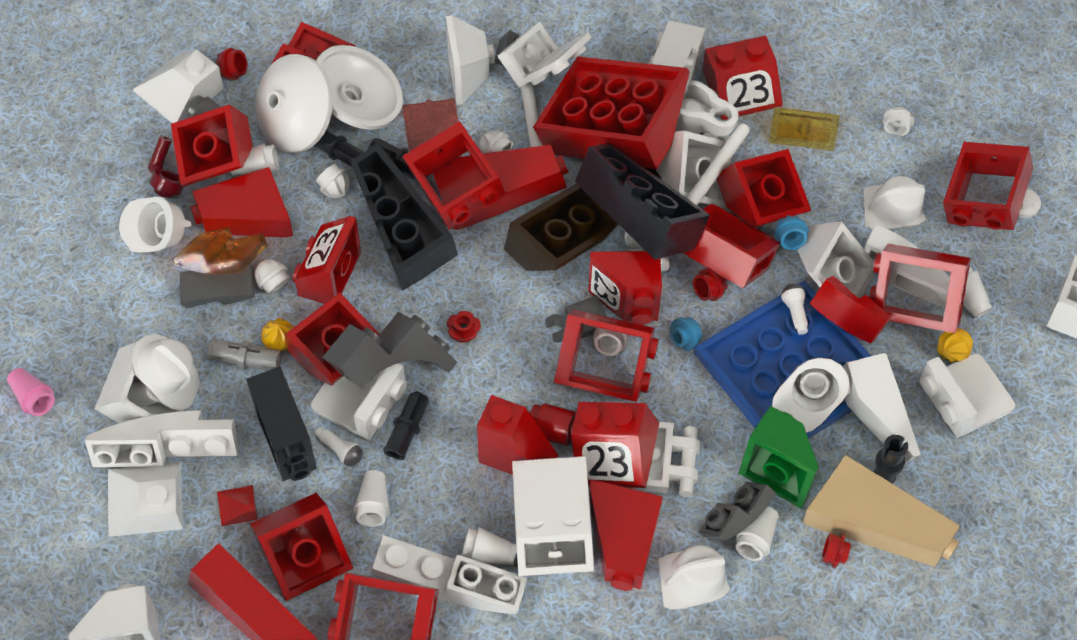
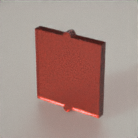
(428, 120)

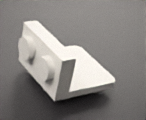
(536, 54)
(966, 393)
(359, 408)

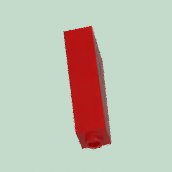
(524, 174)
(244, 599)

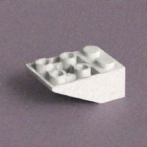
(552, 516)

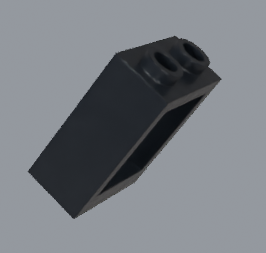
(282, 424)

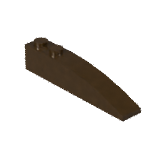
(559, 230)

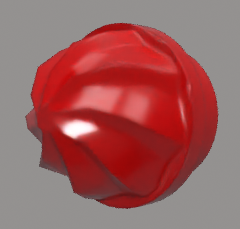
(232, 63)
(709, 285)

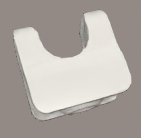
(699, 112)

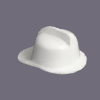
(894, 203)
(152, 224)
(166, 370)
(812, 391)
(692, 577)

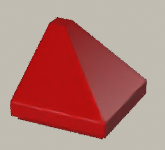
(237, 505)

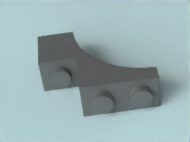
(364, 354)

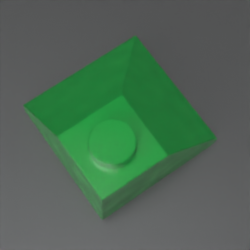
(780, 457)

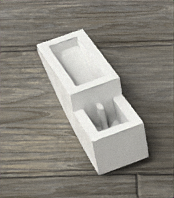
(916, 280)

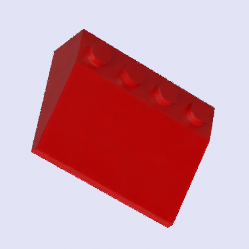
(614, 104)

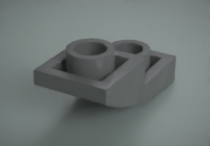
(204, 288)
(729, 520)

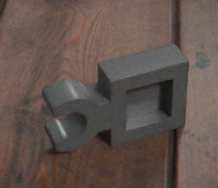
(589, 305)

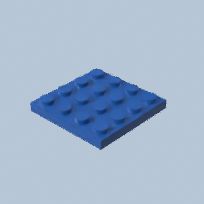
(765, 349)

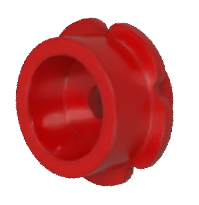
(463, 334)
(835, 550)

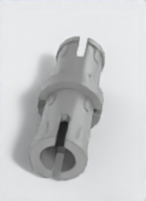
(244, 354)

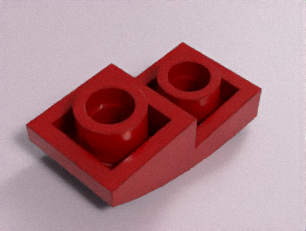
(853, 314)

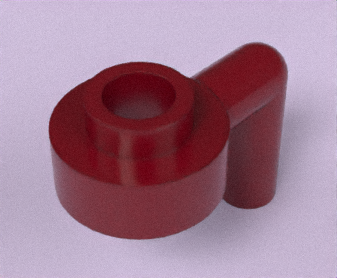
(165, 182)

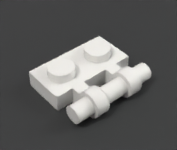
(662, 472)

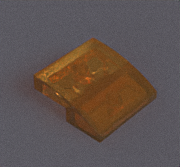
(219, 253)

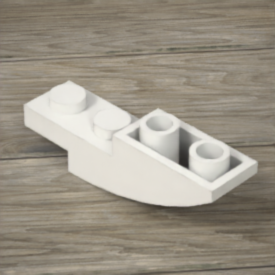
(158, 436)
(459, 579)

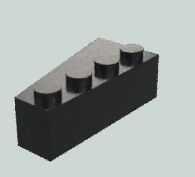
(641, 202)
(406, 224)

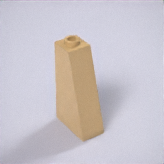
(880, 515)

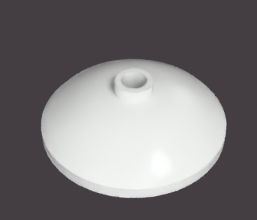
(362, 87)
(294, 103)

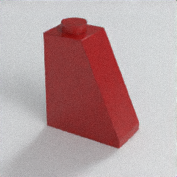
(245, 205)
(510, 434)
(624, 531)

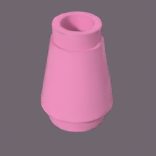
(31, 392)

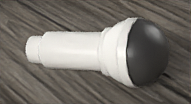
(793, 296)
(348, 452)

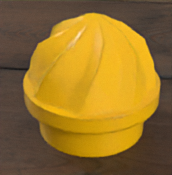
(274, 333)
(955, 346)

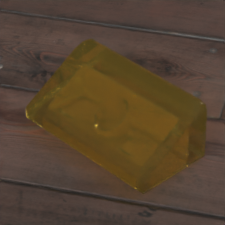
(804, 128)

